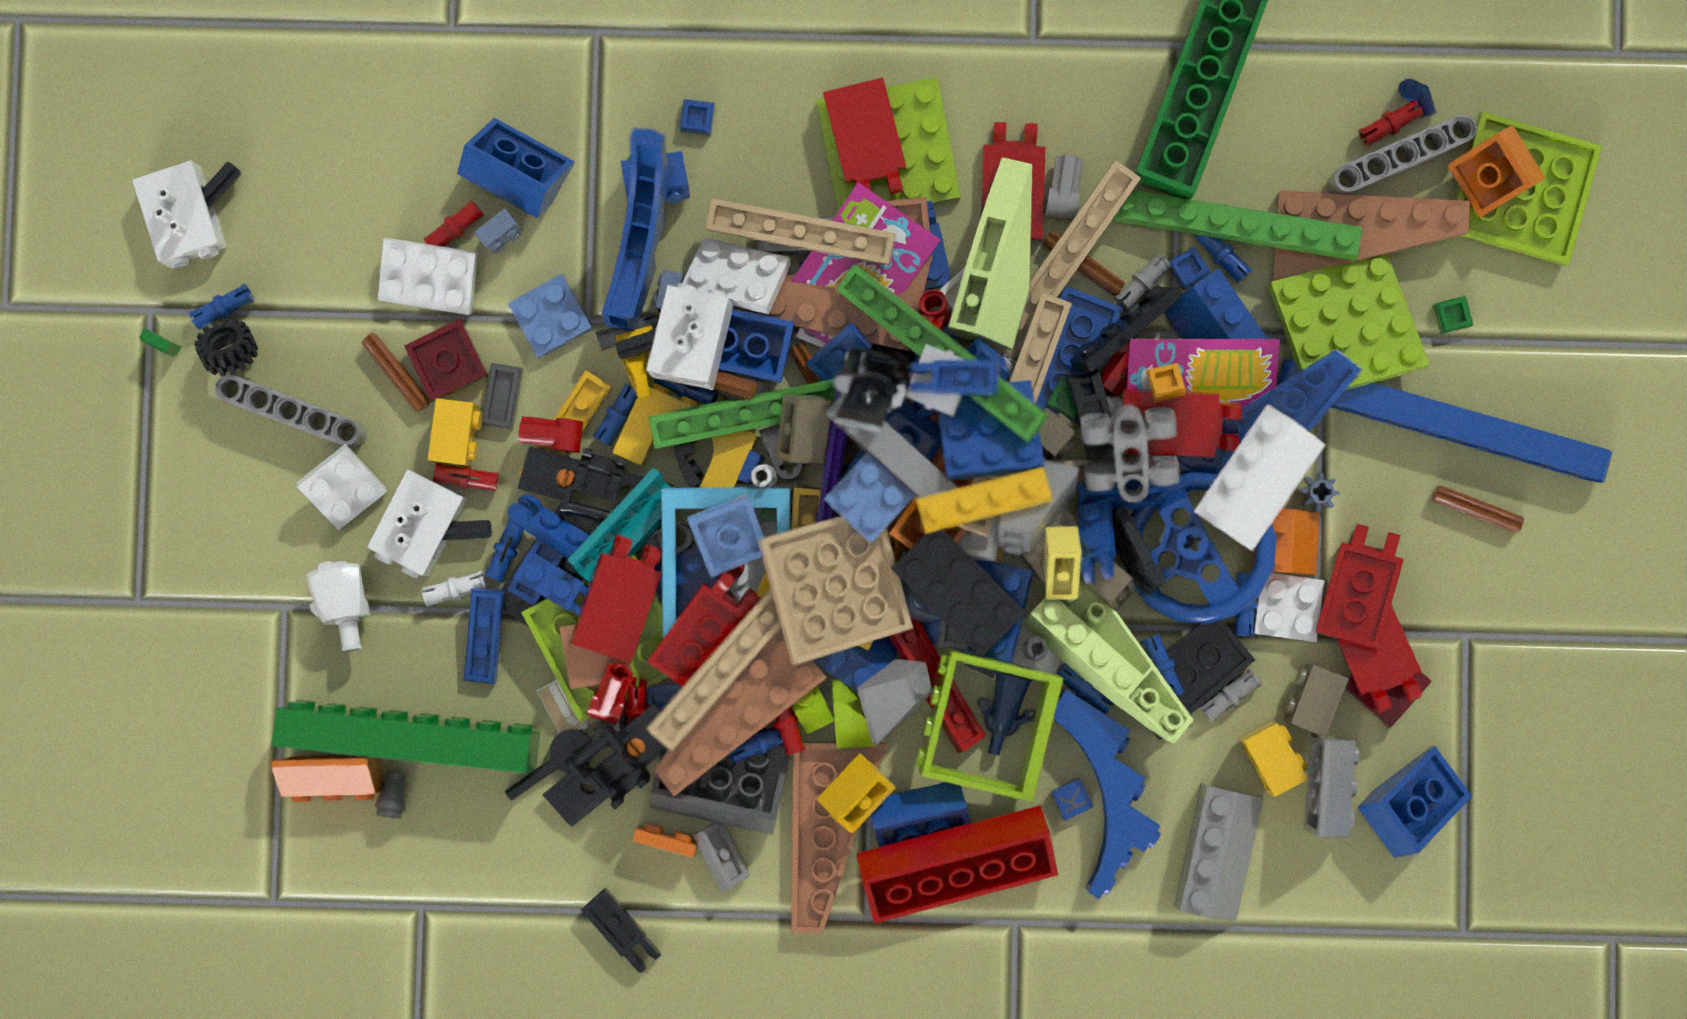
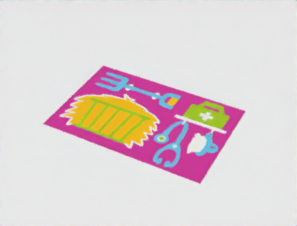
(910, 250)
(1231, 367)

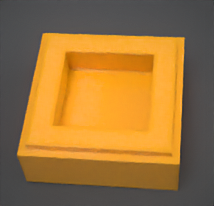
(1165, 382)

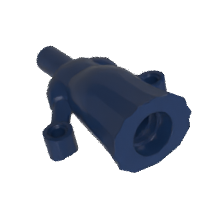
(1006, 704)

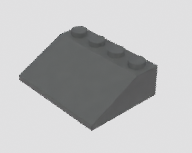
(731, 793)

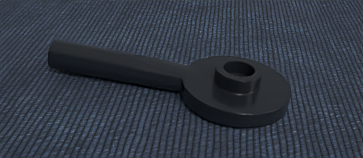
(563, 745)

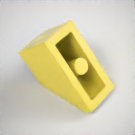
(1062, 562)

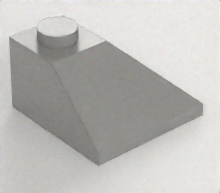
(893, 696)

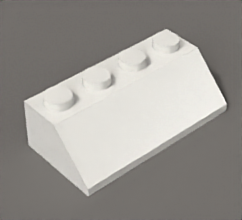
(1259, 477)

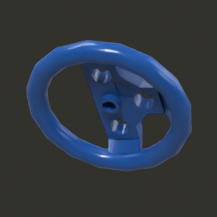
(1223, 594)

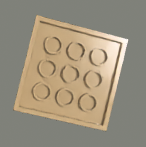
(833, 588)

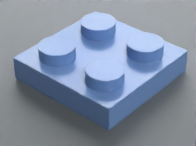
(550, 316)
(869, 497)
(727, 534)

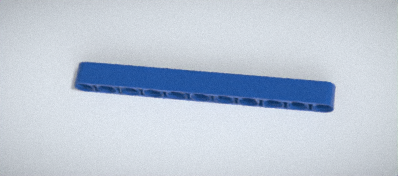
(1470, 429)

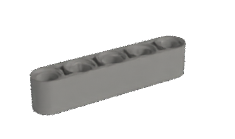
(1412, 146)
(276, 410)
(897, 456)

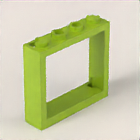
(1038, 738)

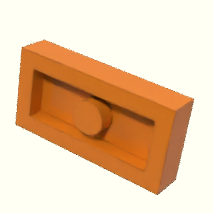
(653, 836)

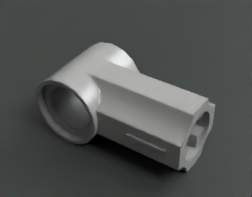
(1063, 195)

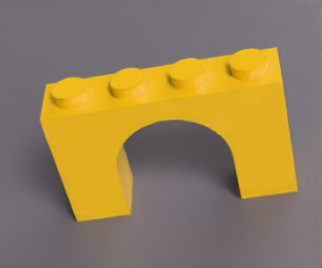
(637, 443)

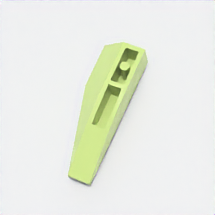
(999, 262)
(1108, 656)

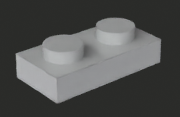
(721, 856)

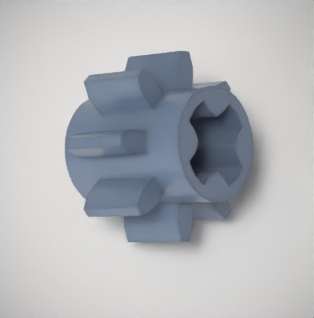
(1323, 485)

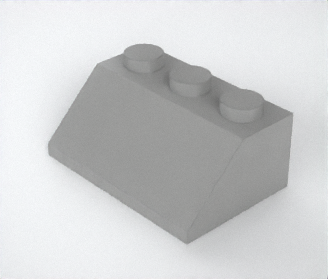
(1330, 786)

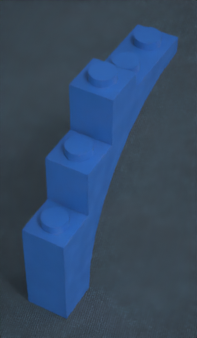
(644, 221)
(1123, 825)

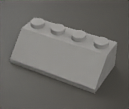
(1218, 853)

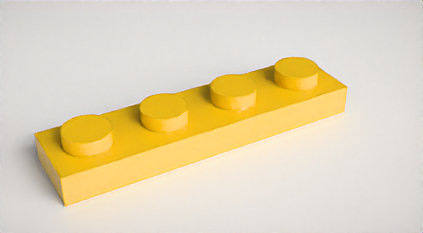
(984, 500)

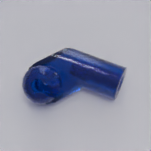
(1412, 89)

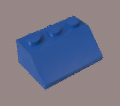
(514, 167)
(1212, 312)
(757, 346)
(858, 665)
(919, 813)

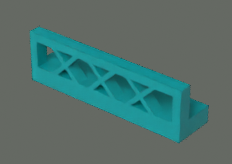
(633, 518)

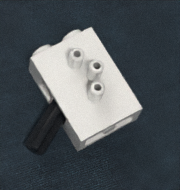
(182, 211)
(687, 337)
(421, 523)

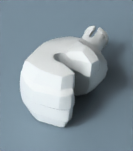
(339, 599)

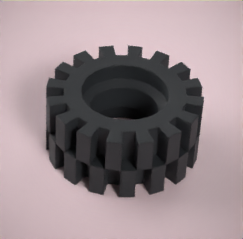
(221, 335)

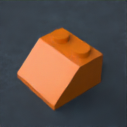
(1496, 171)
(1296, 542)

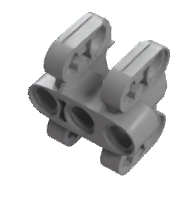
(1155, 424)

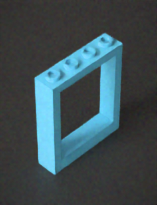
(706, 498)

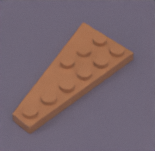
(1387, 225)
(829, 311)
(747, 705)
(819, 841)

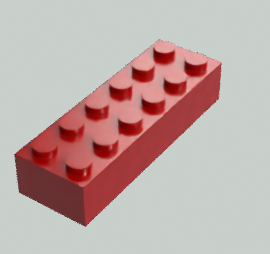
(957, 864)

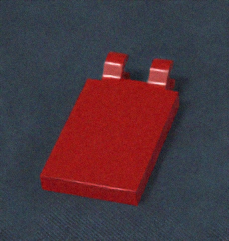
(866, 134)
(1021, 151)
(1197, 423)
(1361, 590)
(618, 601)
(700, 629)
(1384, 668)

